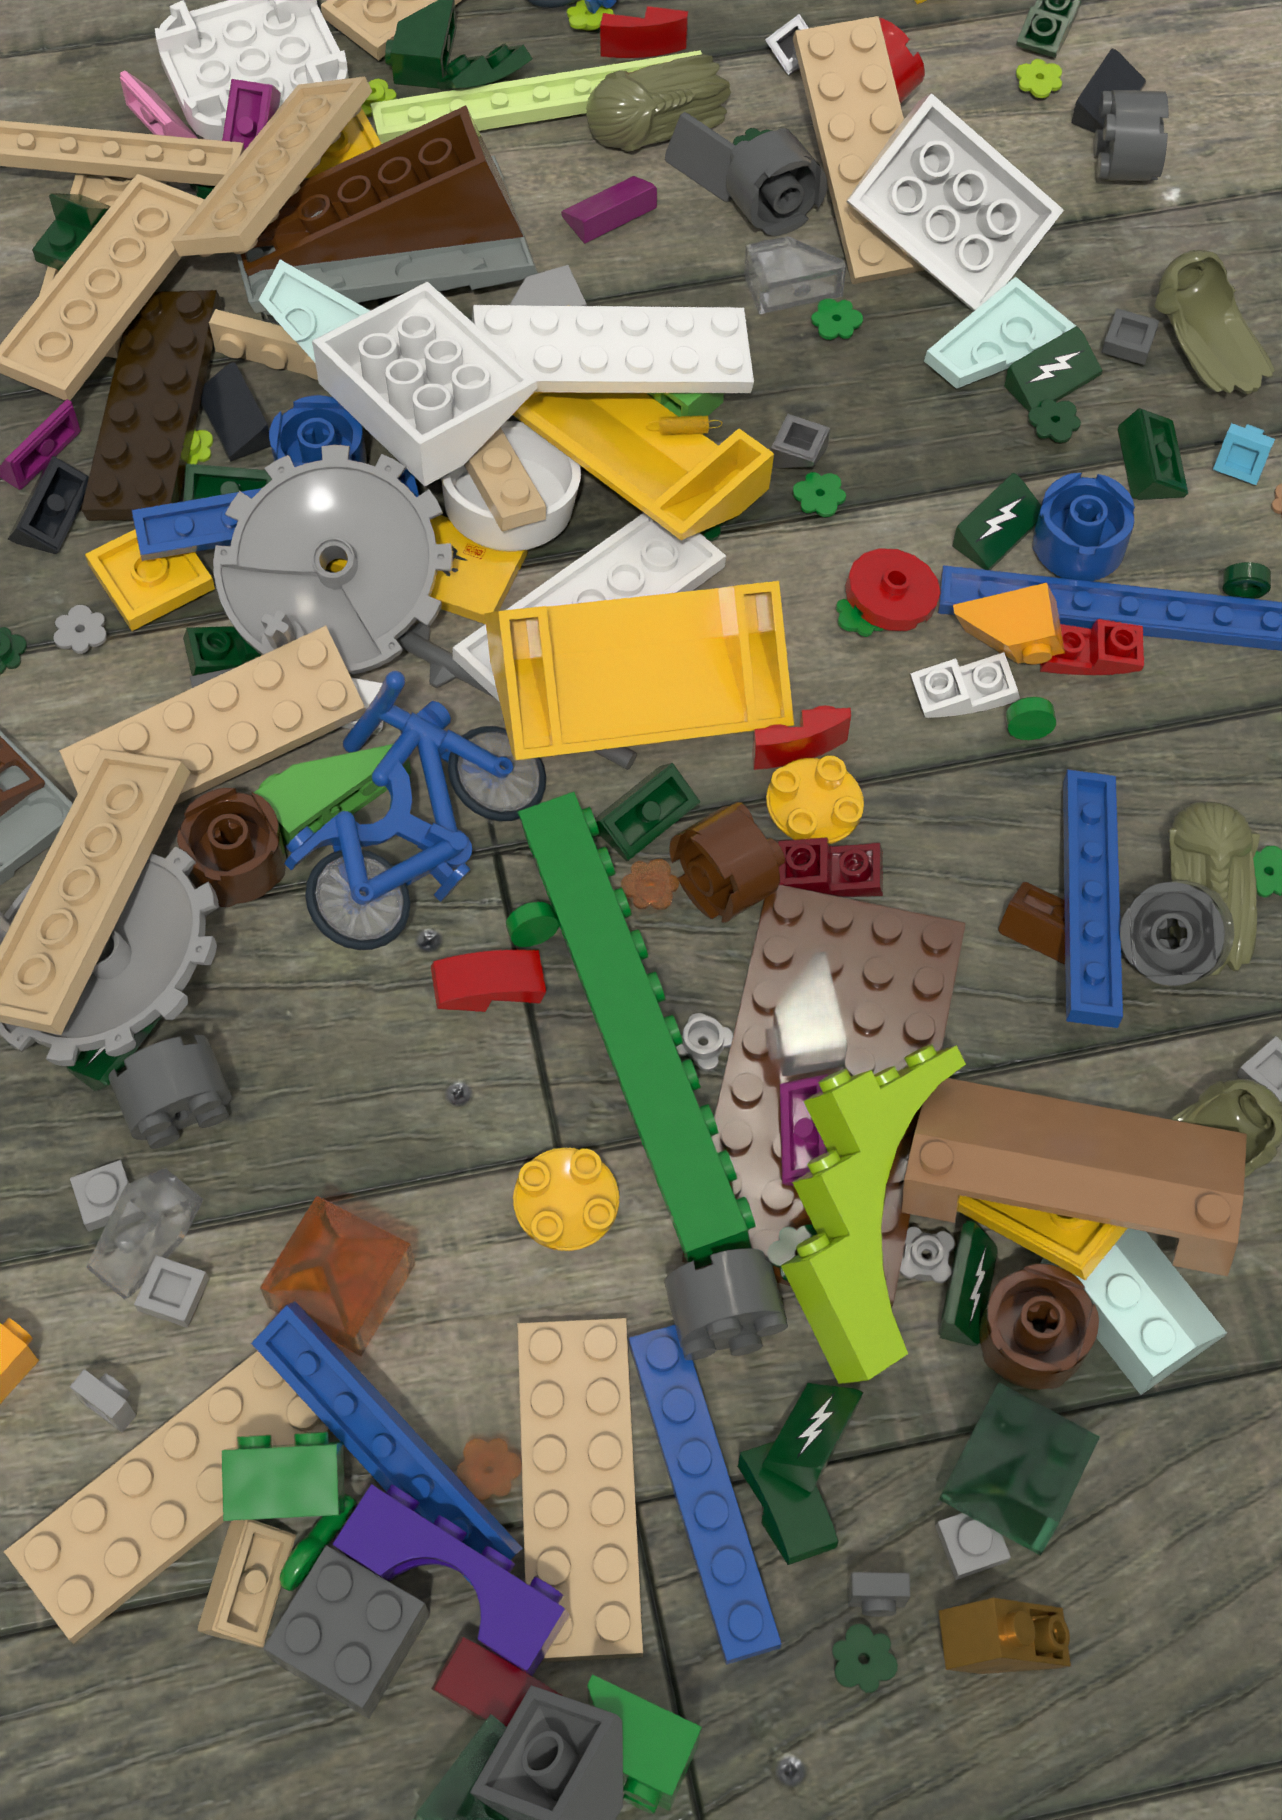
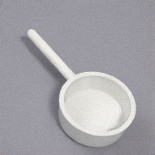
(552, 474)

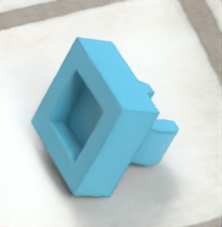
(1244, 453)

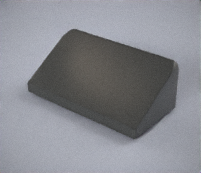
(700, 155)

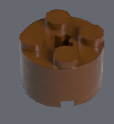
(233, 845)
(727, 862)
(1068, 1327)

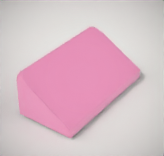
(152, 109)

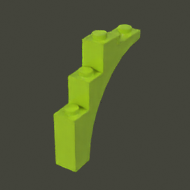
(841, 1268)

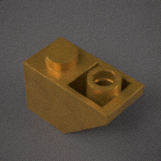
(1004, 1637)

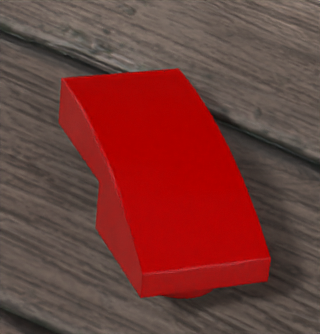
(657, 34)
(1102, 650)
(818, 733)
(477, 978)

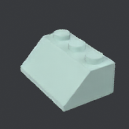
(1147, 1311)

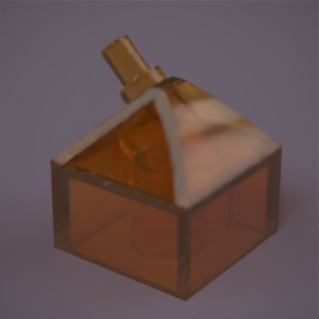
(339, 1273)

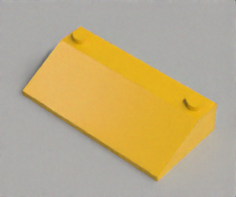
(672, 478)
(640, 669)

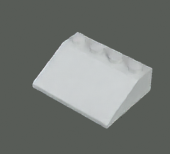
(953, 203)
(422, 380)

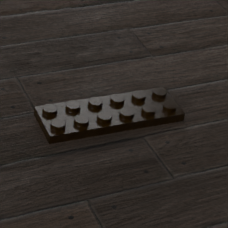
(152, 406)

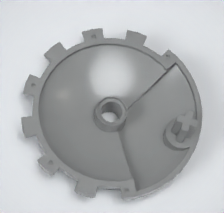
(321, 512)
(140, 967)

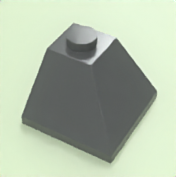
(555, 1762)

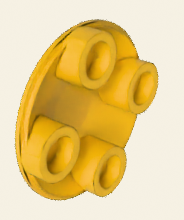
(815, 799)
(566, 1199)

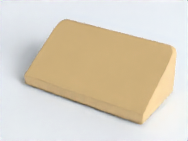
(246, 1582)

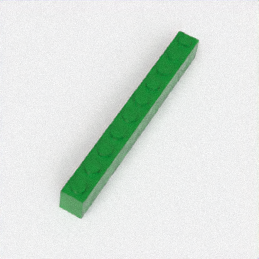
(635, 1033)

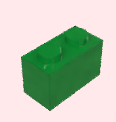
(283, 1479)

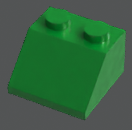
(655, 1745)

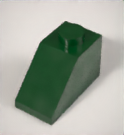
(423, 45)

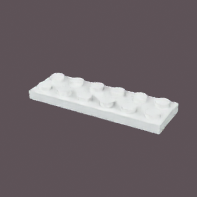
(624, 347)
(628, 564)

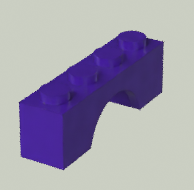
(391, 1538)

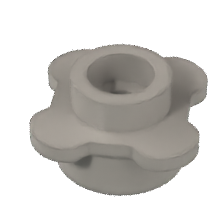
(705, 1027)
(922, 1269)

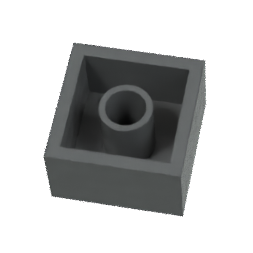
(347, 1631)

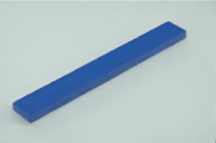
(1159, 611)

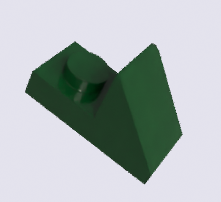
(73, 222)

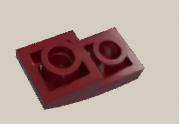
(834, 869)
(484, 1682)

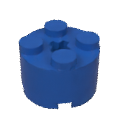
(313, 424)
(1084, 527)

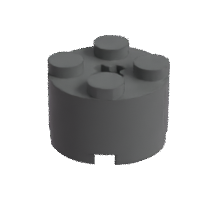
(1132, 135)
(775, 181)
(1160, 957)
(170, 1090)
(725, 1304)

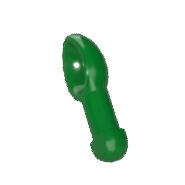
(309, 1549)

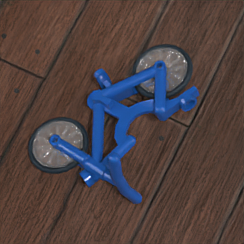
(362, 896)

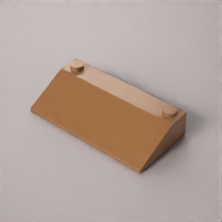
(1080, 1165)

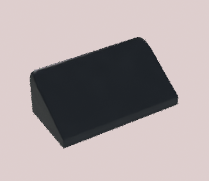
(1112, 74)
(234, 413)
(50, 507)

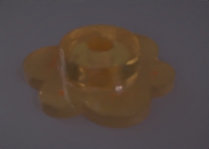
(654, 874)
(480, 1455)

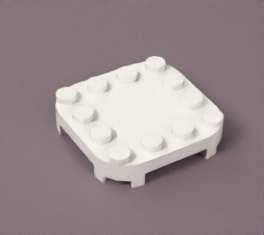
(245, 41)

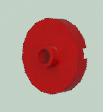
(892, 589)

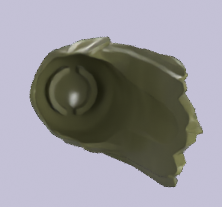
(647, 103)
(1210, 325)
(1217, 849)
(1245, 1109)

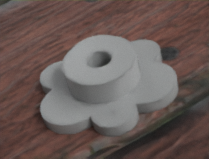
(80, 629)

